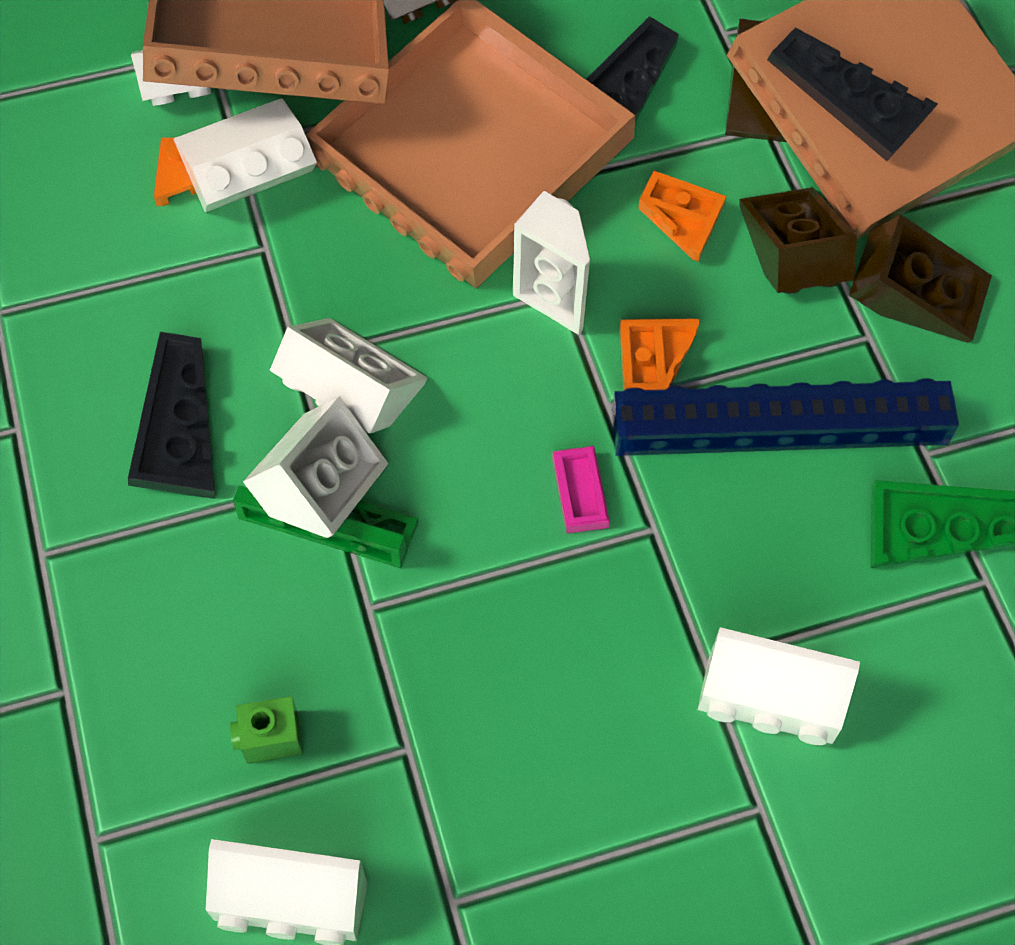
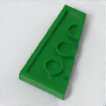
(937, 521)

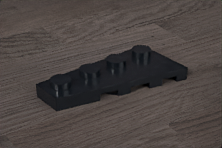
(636, 65)
(865, 104)
(173, 430)

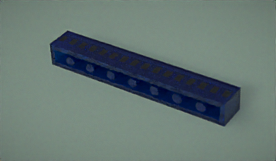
(783, 417)

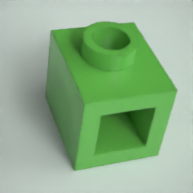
(267, 730)

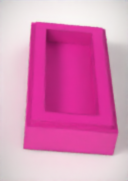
(580, 489)

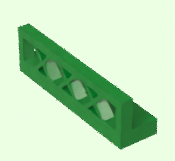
(352, 536)

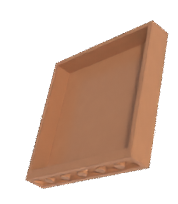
(922, 45)
(270, 46)
(470, 138)

